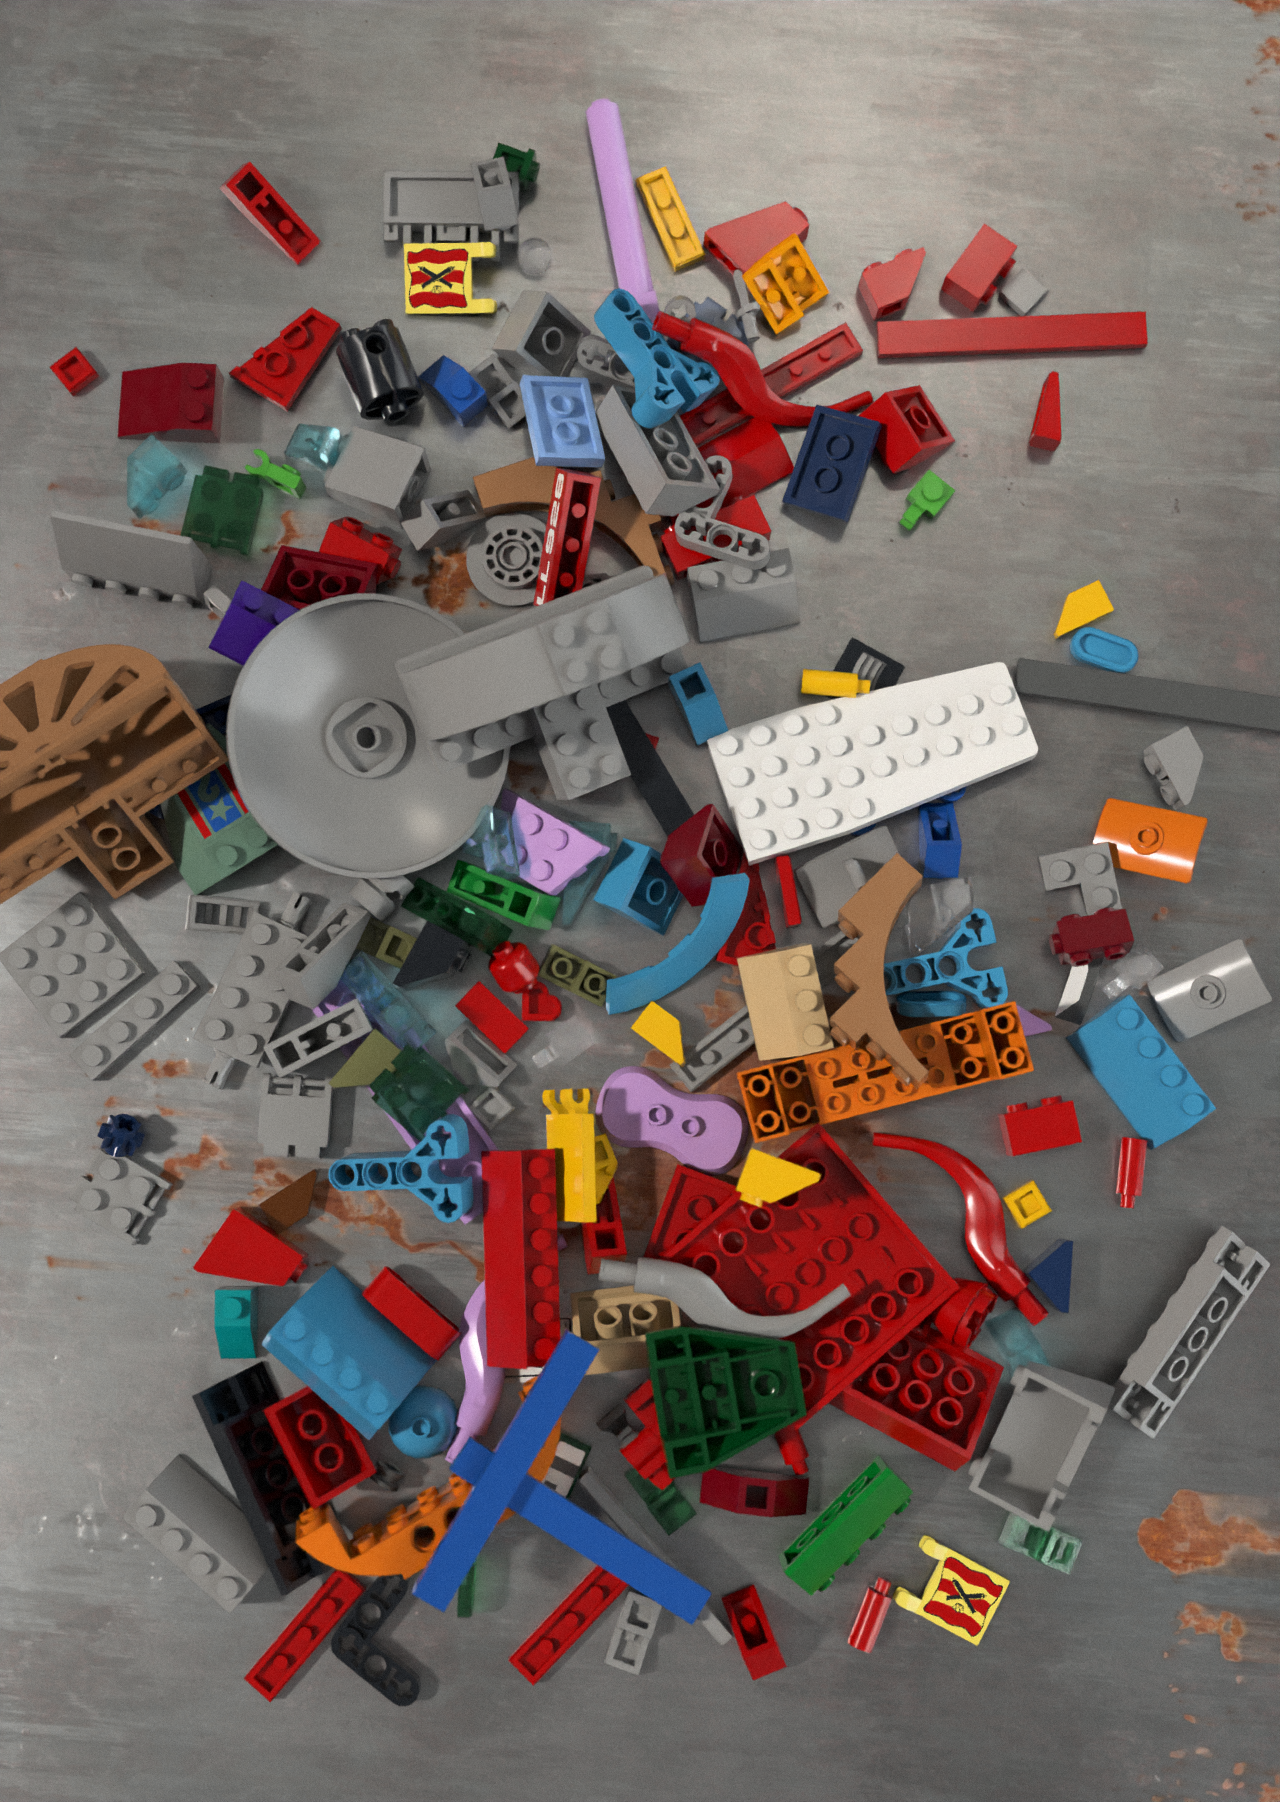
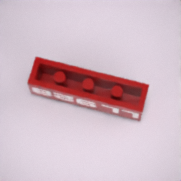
(567, 534)

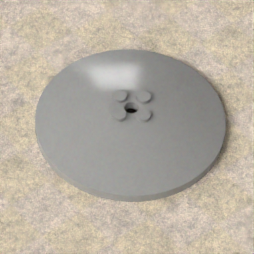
(299, 752)

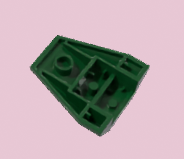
(719, 1393)

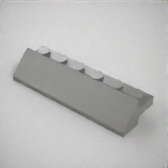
(1187, 1331)

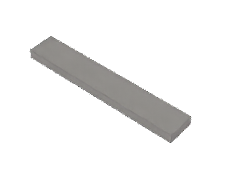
(632, 1529)

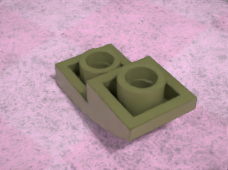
(575, 975)

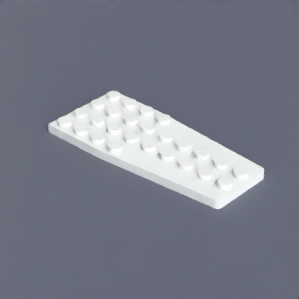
(867, 757)

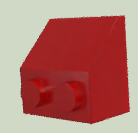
(909, 428)

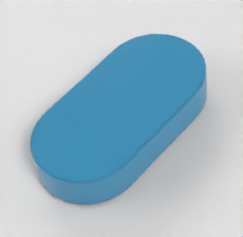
(1103, 650)
(931, 1004)

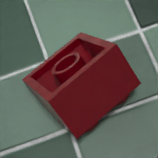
(700, 852)

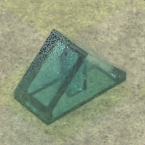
(314, 445)

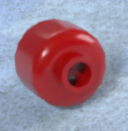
(513, 967)

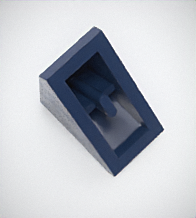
(1052, 1274)

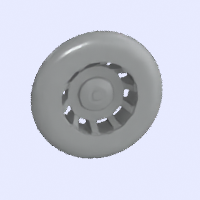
(511, 557)

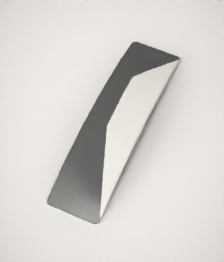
(1078, 992)

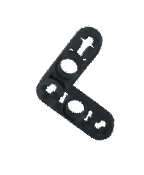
(364, 1633)

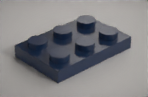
(832, 463)

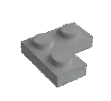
(1087, 866)

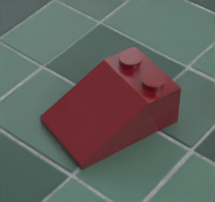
(172, 403)

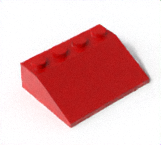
(926, 1397)

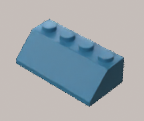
(1140, 1072)

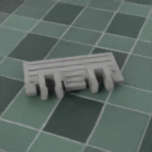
(439, 201)

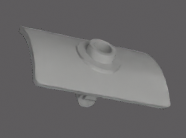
(843, 871)
(1209, 991)

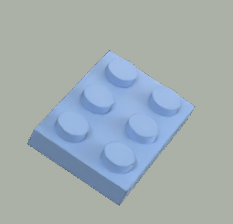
(562, 421)

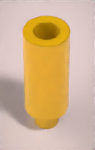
(833, 683)

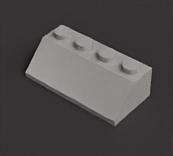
(657, 461)
(199, 1532)

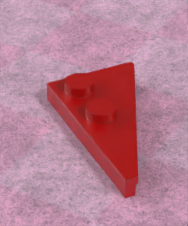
(753, 928)

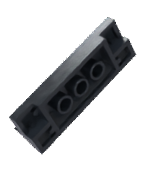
(259, 1471)

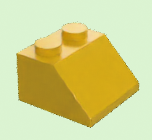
(771, 1178)

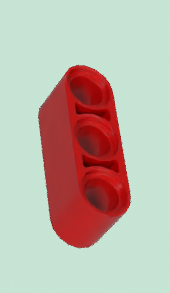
(411, 1313)

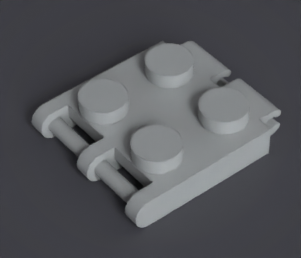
(294, 1117)
(118, 1194)

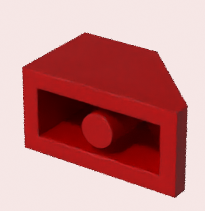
(753, 1632)

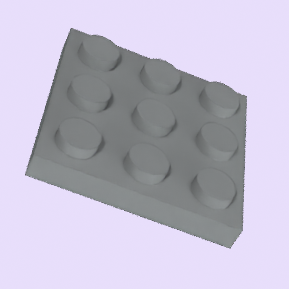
(70, 964)

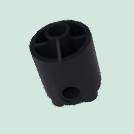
(379, 371)

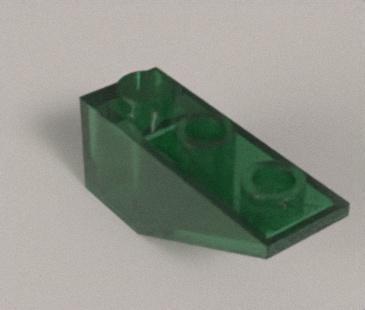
(456, 916)

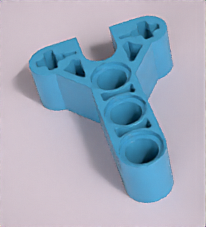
(661, 375)
(964, 978)
(432, 1186)

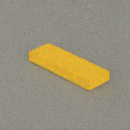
(670, 218)

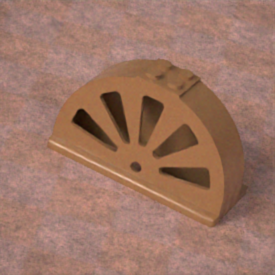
(85, 756)

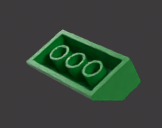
(845, 1526)

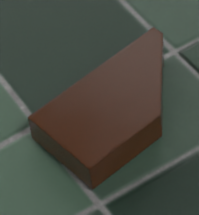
(290, 1203)

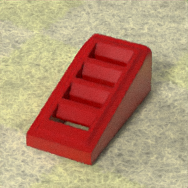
(1047, 422)

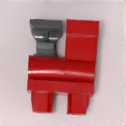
(640, 1448)

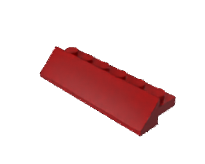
(520, 1257)

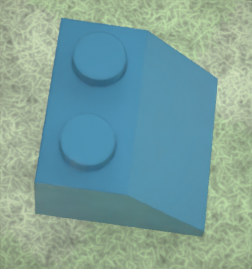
(639, 887)

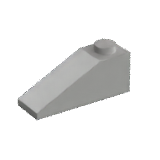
(322, 958)
(318, 1037)

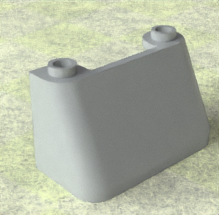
(1040, 1441)

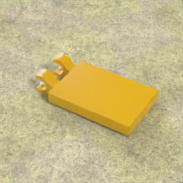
(572, 1136)

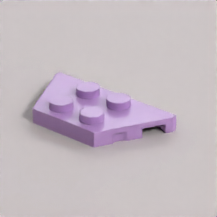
(548, 847)

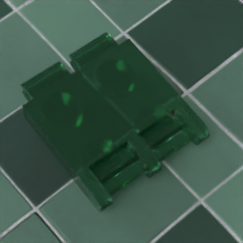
(223, 509)
(417, 1090)

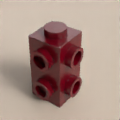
(1092, 937)

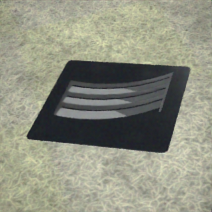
(869, 665)

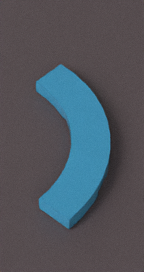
(690, 955)

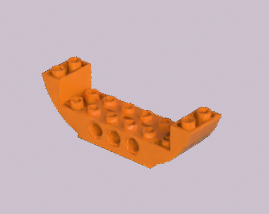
(853, 1082)
(395, 1543)

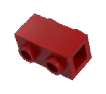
(350, 540)

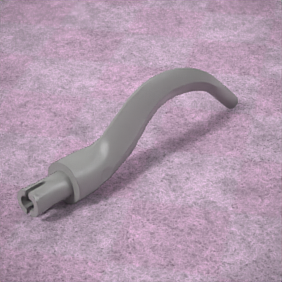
(706, 1302)

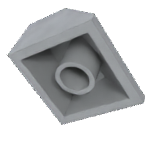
(540, 336)

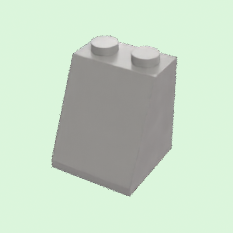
(378, 475)

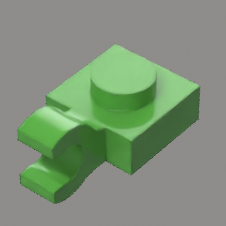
(283, 478)
(926, 498)

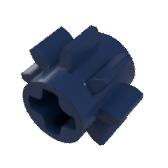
(121, 1135)

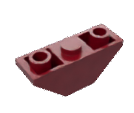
(754, 1492)

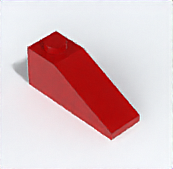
(269, 212)
(605, 1236)

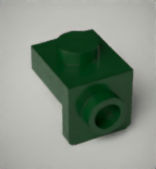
(521, 162)

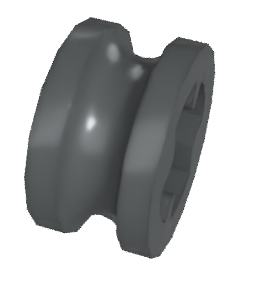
(387, 1475)

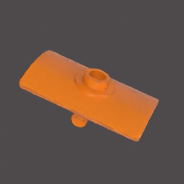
(1151, 839)

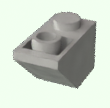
(1177, 766)

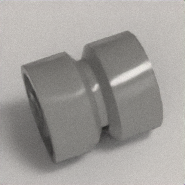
(380, 893)

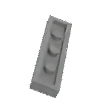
(134, 1020)

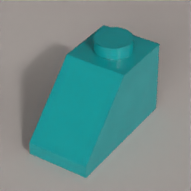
(237, 1321)

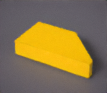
(661, 1031)

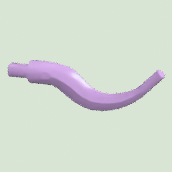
(482, 1382)

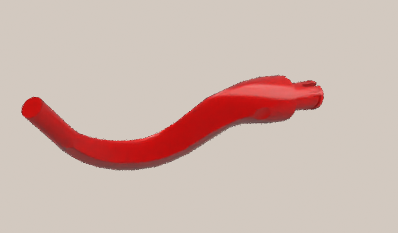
(742, 372)
(983, 1222)

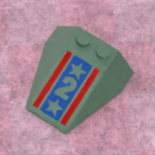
(212, 827)

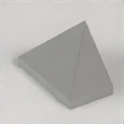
(476, 1058)

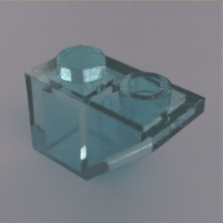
(150, 475)

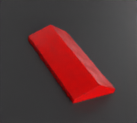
(755, 457)

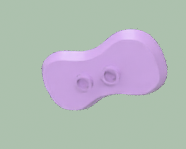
(697, 1129)

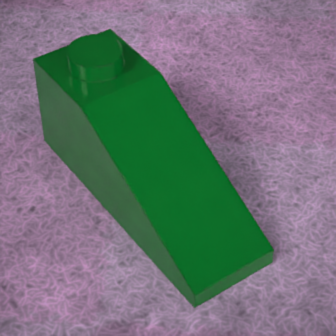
(505, 897)

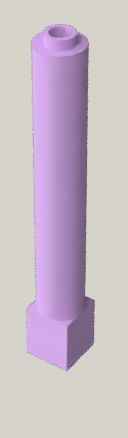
(620, 204)

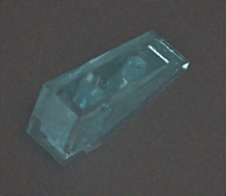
(580, 888)

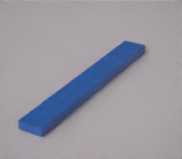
(504, 1471)
(592, 1538)

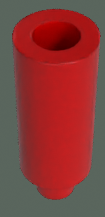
(1131, 1170)
(792, 1448)
(871, 1616)

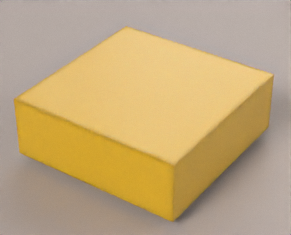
(1026, 1204)

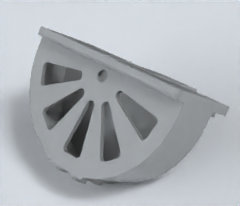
(550, 679)

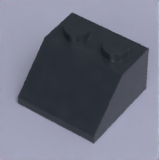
(433, 958)

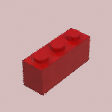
(738, 512)

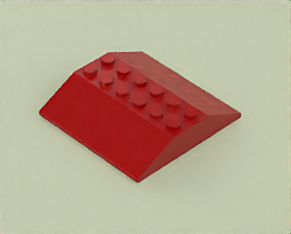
(808, 1245)

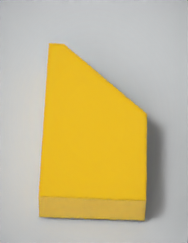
(1083, 608)
(604, 1165)

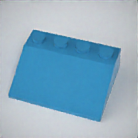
(348, 1352)

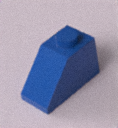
(455, 389)
(939, 840)

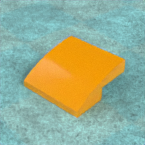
(785, 283)

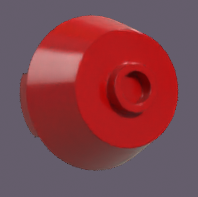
(964, 1312)

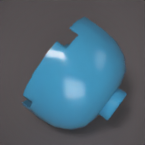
(424, 1422)

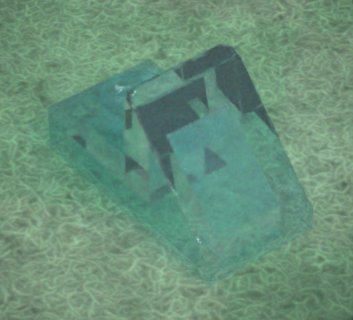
(494, 842)

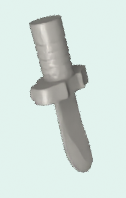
(748, 310)

